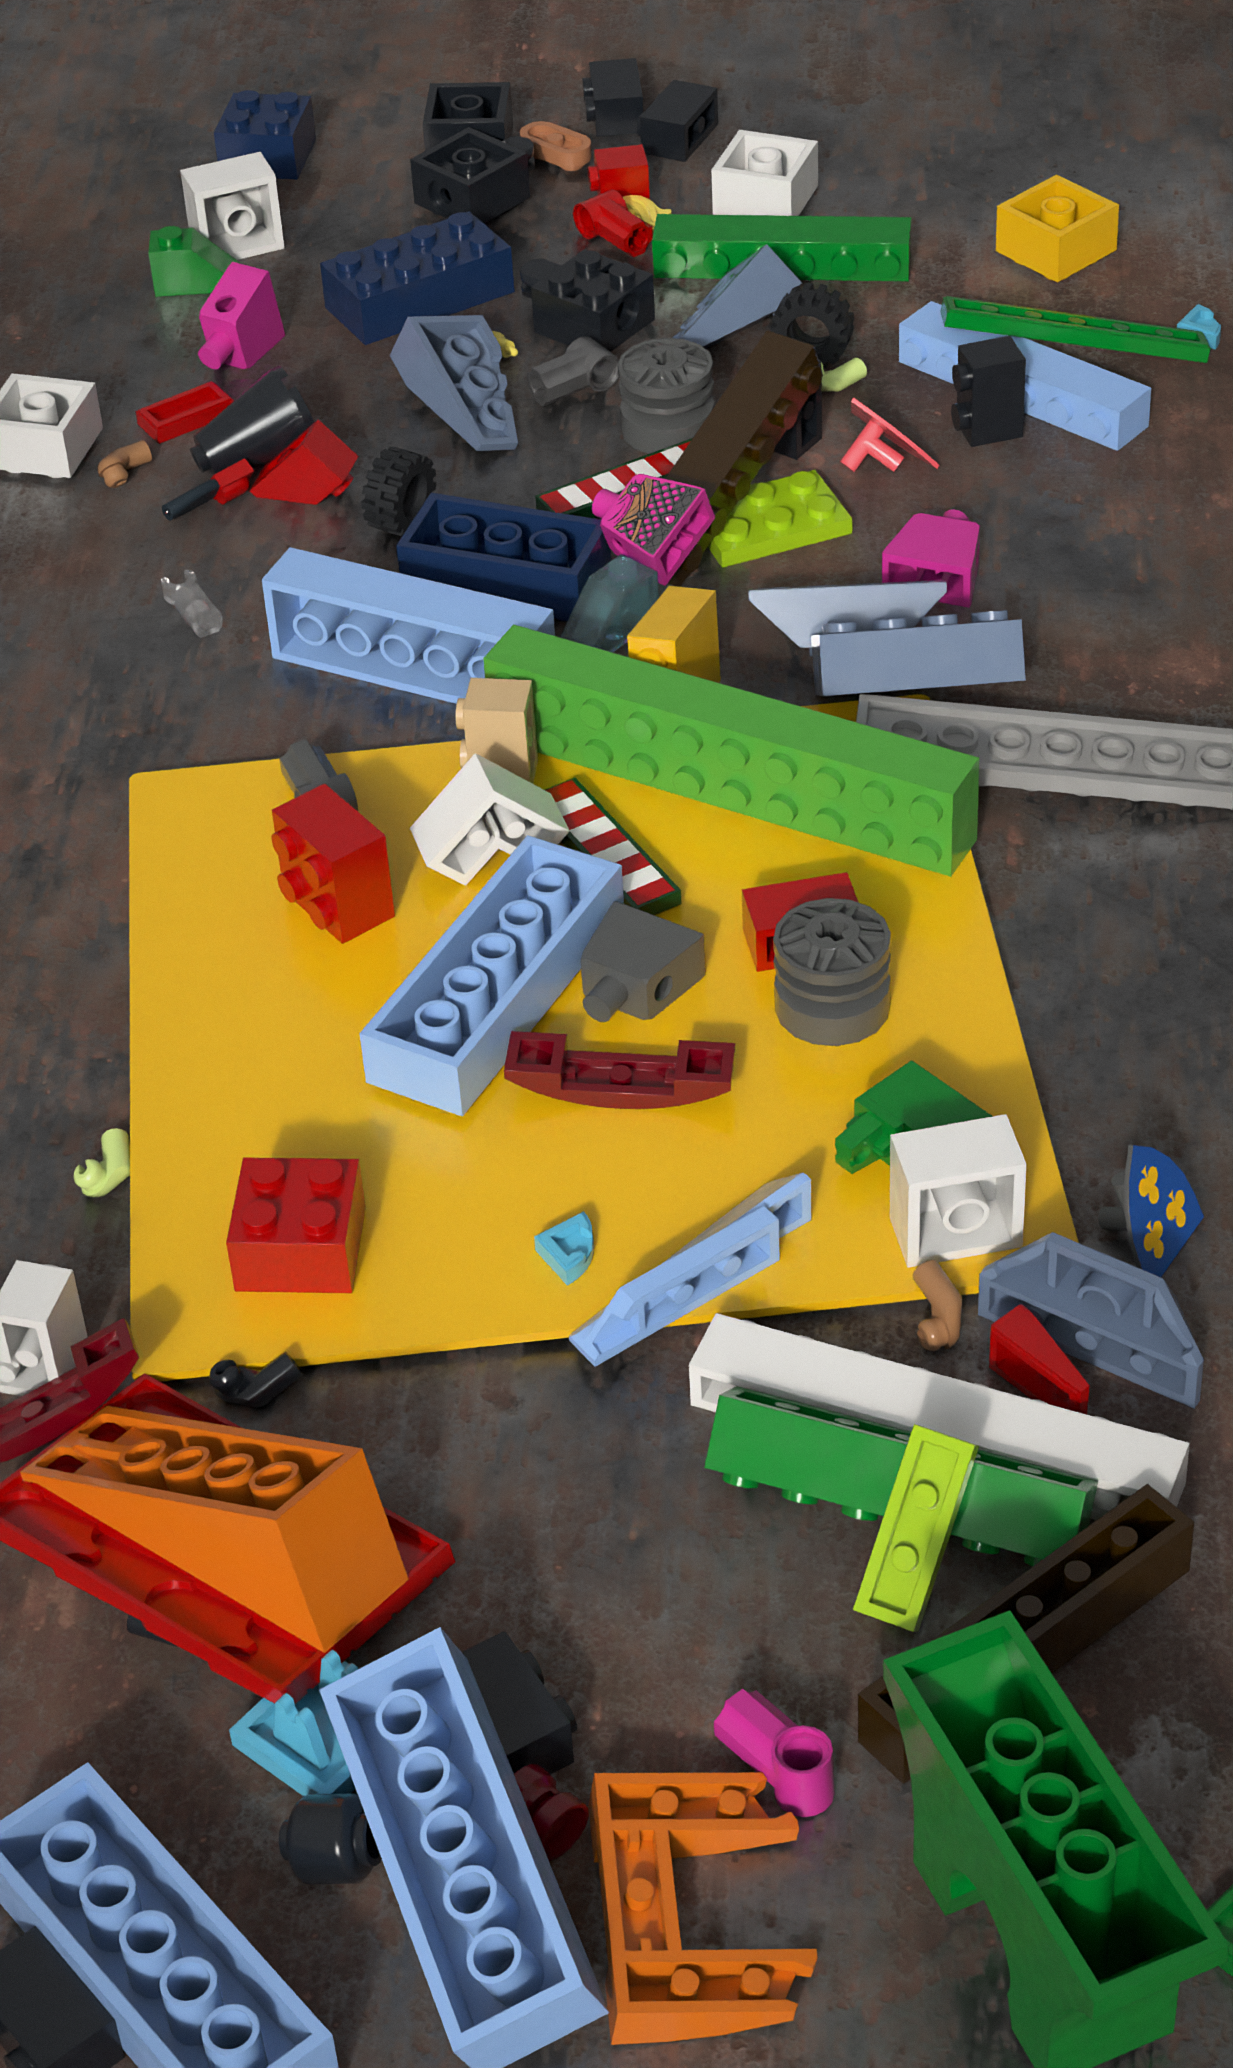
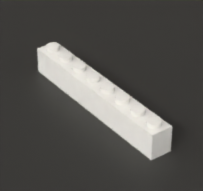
(902, 1395)

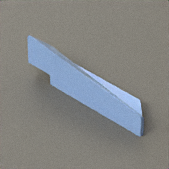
(703, 1269)

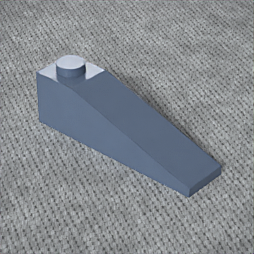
(740, 299)

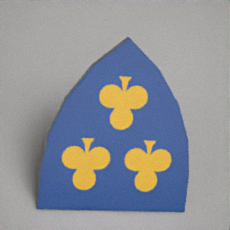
(1155, 1208)

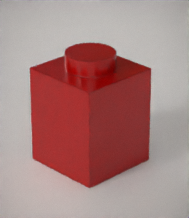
(621, 170)

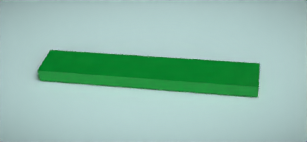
(1074, 329)

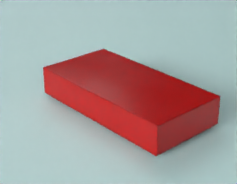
(183, 412)

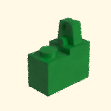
(899, 1104)

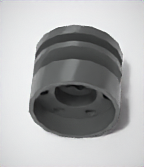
(664, 392)
(832, 971)

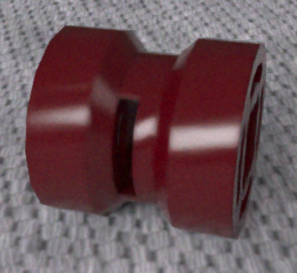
(555, 1814)

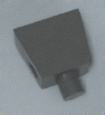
(638, 964)

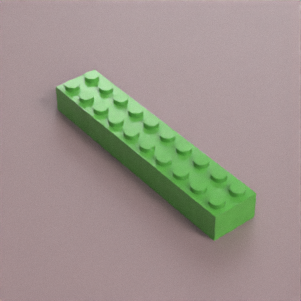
(746, 751)

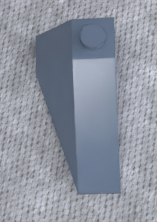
(459, 376)

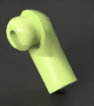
(844, 375)
(111, 1171)

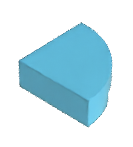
(1202, 320)
(567, 1247)

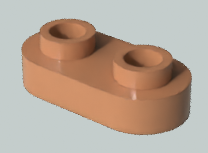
(558, 145)

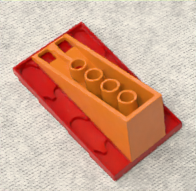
(221, 1536)

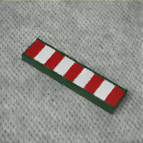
(578, 496)
(600, 835)

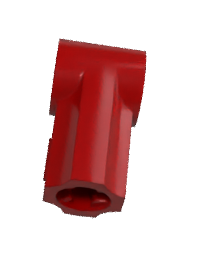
(609, 218)

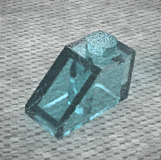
(612, 604)

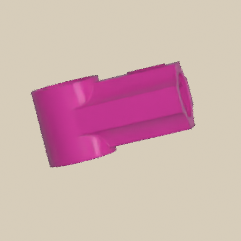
(789, 1755)

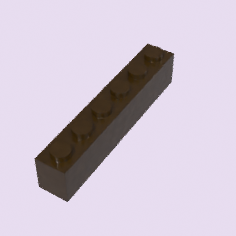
(745, 430)
(1064, 1599)

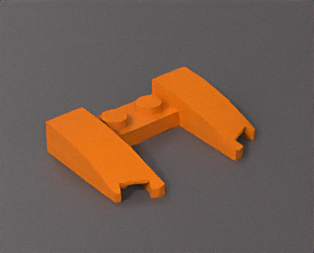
(651, 1982)

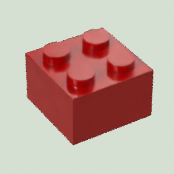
(332, 863)
(296, 1225)

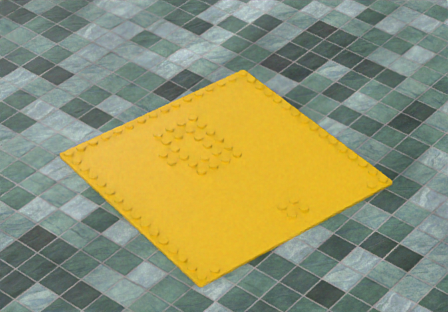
(257, 1053)

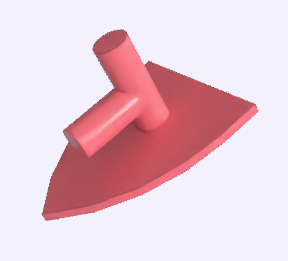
(869, 442)

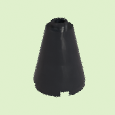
(253, 425)

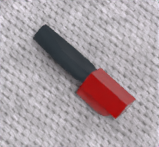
(222, 487)

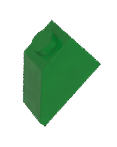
(185, 262)

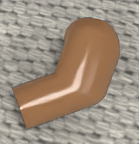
(115, 465)
(946, 1307)

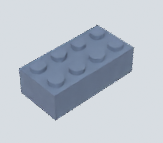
(918, 657)

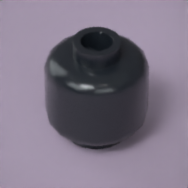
(329, 1840)

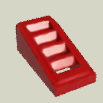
(1034, 1362)

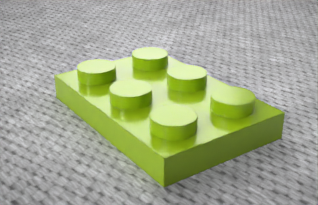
(780, 518)

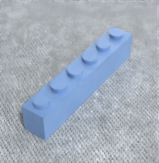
(1056, 384)

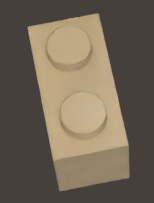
(499, 724)

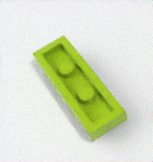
(916, 1528)

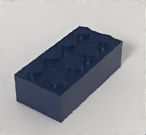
(417, 274)
(504, 550)

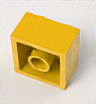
(1057, 228)

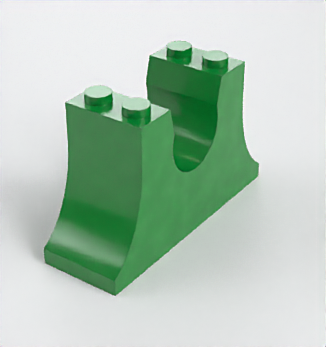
(1045, 1832)

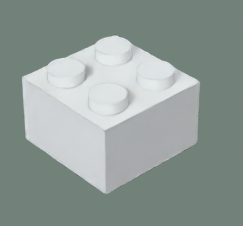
(764, 175)
(235, 205)
(47, 424)
(957, 1190)

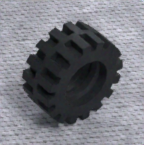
(822, 306)
(397, 489)

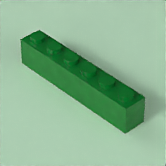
(808, 245)
(856, 1463)

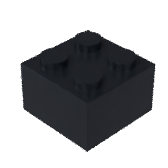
(465, 105)

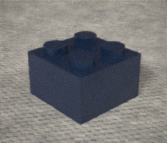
(269, 124)

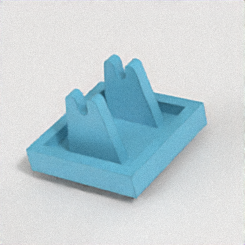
(298, 1738)

